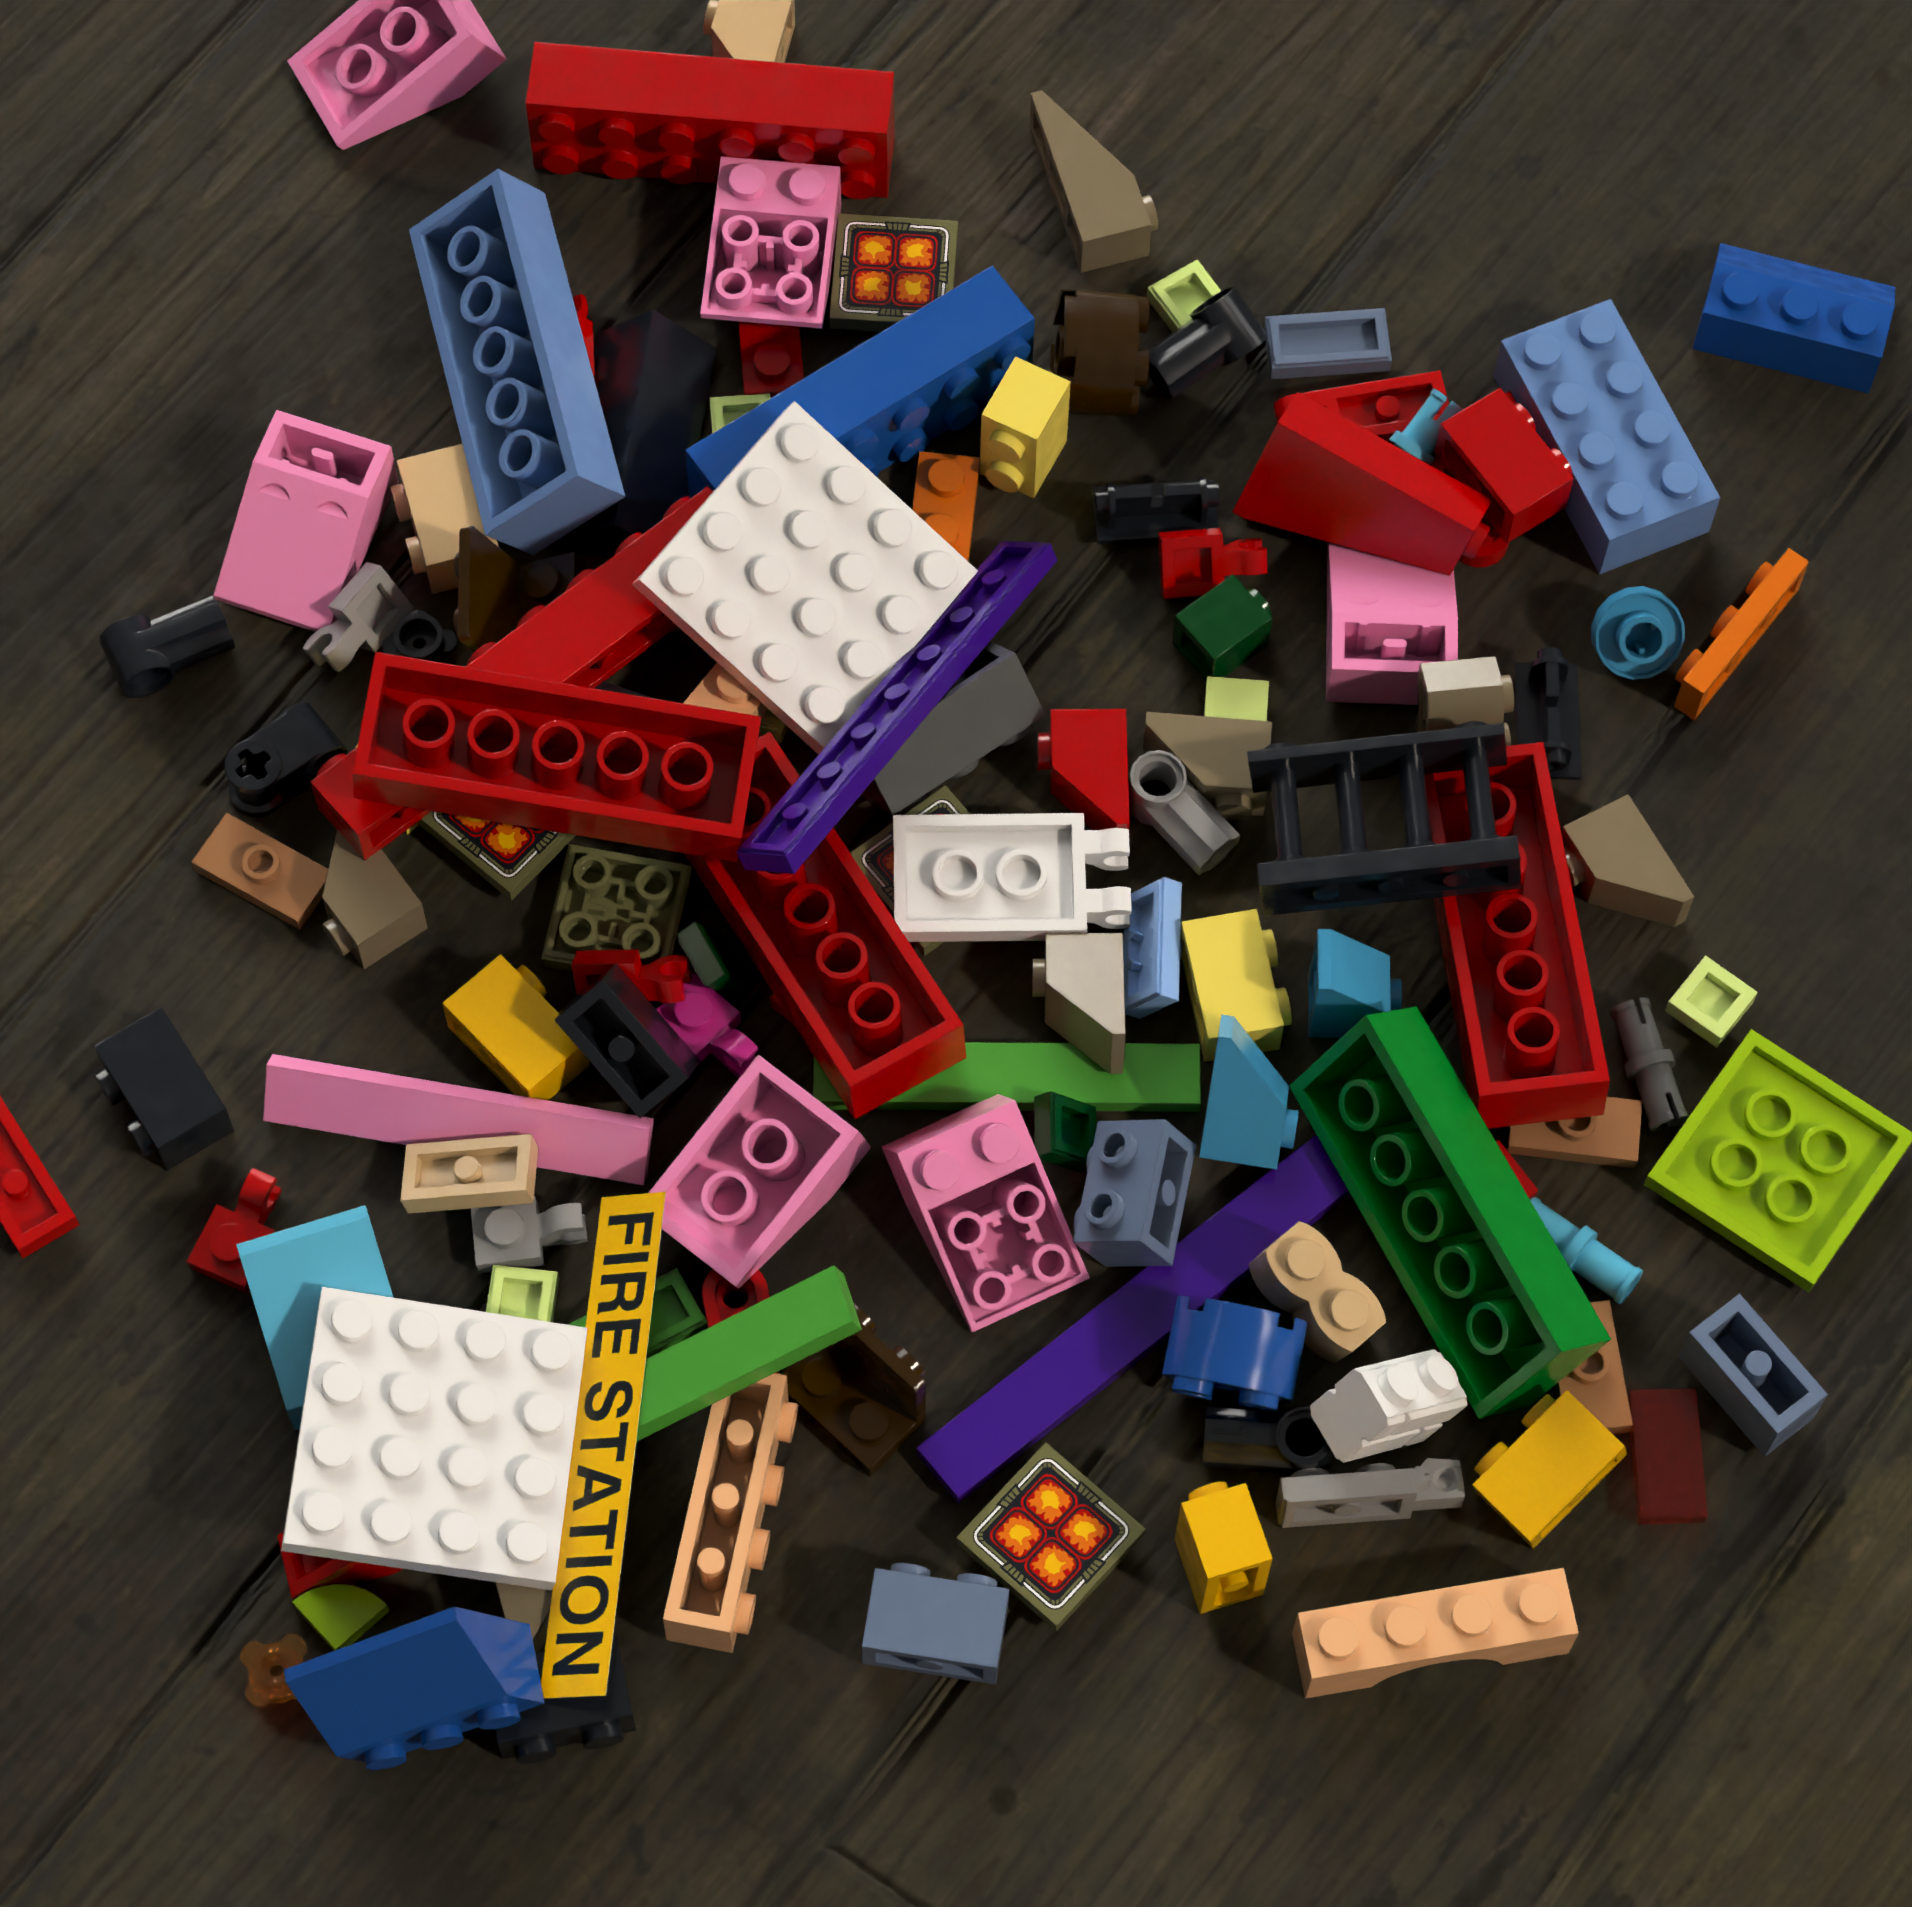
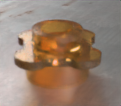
(260, 1659)

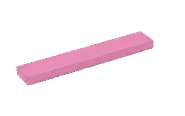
(430, 1111)

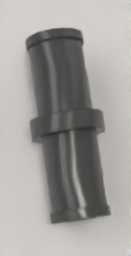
(1649, 1064)

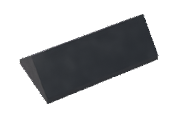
(654, 404)

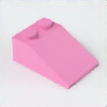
(393, 64)
(756, 1172)

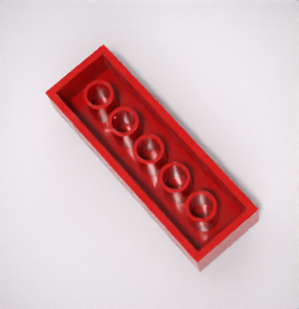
(682, 112)
(555, 756)
(835, 958)
(1519, 959)

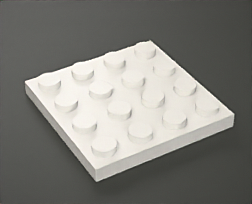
(805, 577)
(435, 1439)

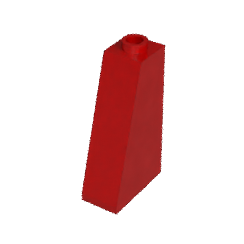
(1361, 492)

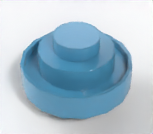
(1637, 632)

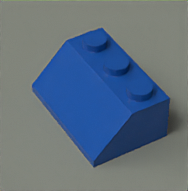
(1795, 318)
(419, 1685)

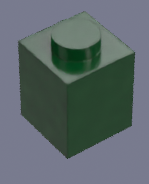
(1223, 628)

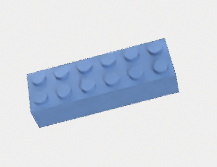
(516, 363)

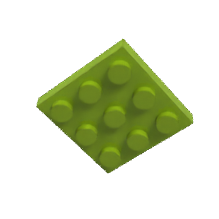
(1779, 1160)

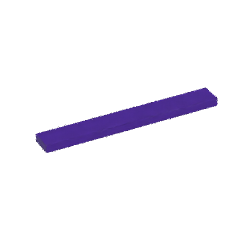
(895, 709)
(1129, 1323)

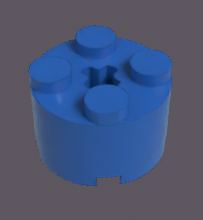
(1233, 1351)

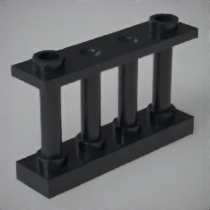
(1389, 875)

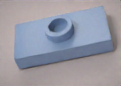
(1153, 948)

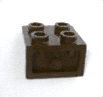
(499, 590)
(861, 1395)

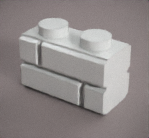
(1388, 1405)

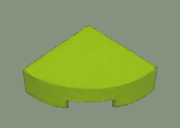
(340, 1612)

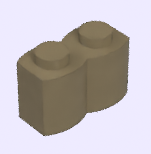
(1463, 693)

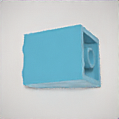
(286, 1284)

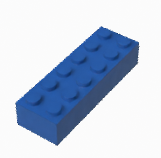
(897, 386)

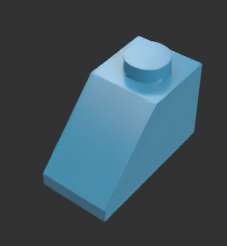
(1347, 984)
(1245, 1103)

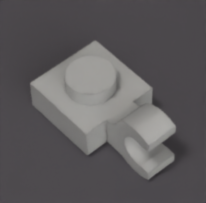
(365, 614)
(518, 1232)

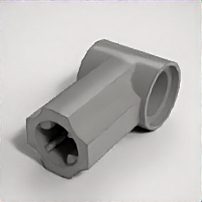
(1182, 815)

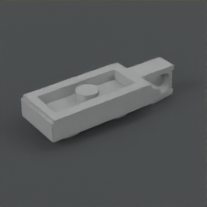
(1368, 1494)

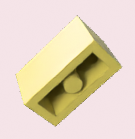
(1024, 428)
(1230, 974)

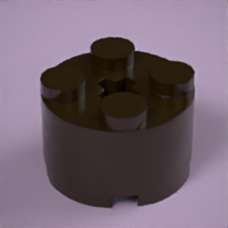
(1101, 350)

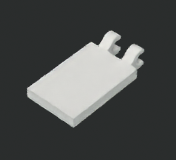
(1004, 876)

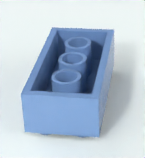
(1603, 410)

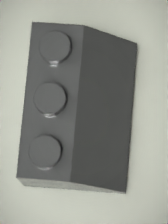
(982, 710)

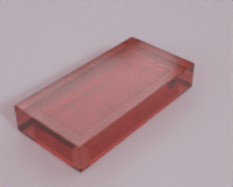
(1667, 1456)

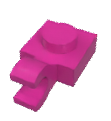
(709, 1026)

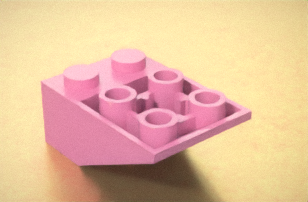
(772, 242)
(305, 520)
(1383, 625)
(986, 1210)

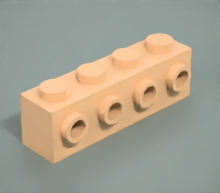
(725, 1516)

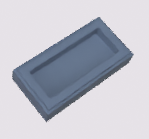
(1327, 343)

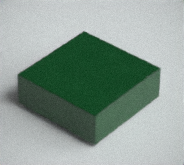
(713, 959)
(1064, 1130)

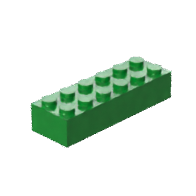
(1448, 1212)

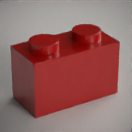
(1504, 458)

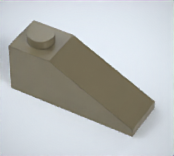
(1092, 189)

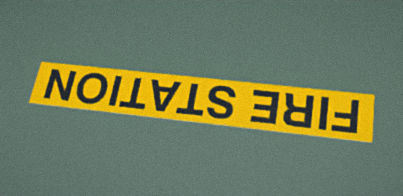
(603, 1447)

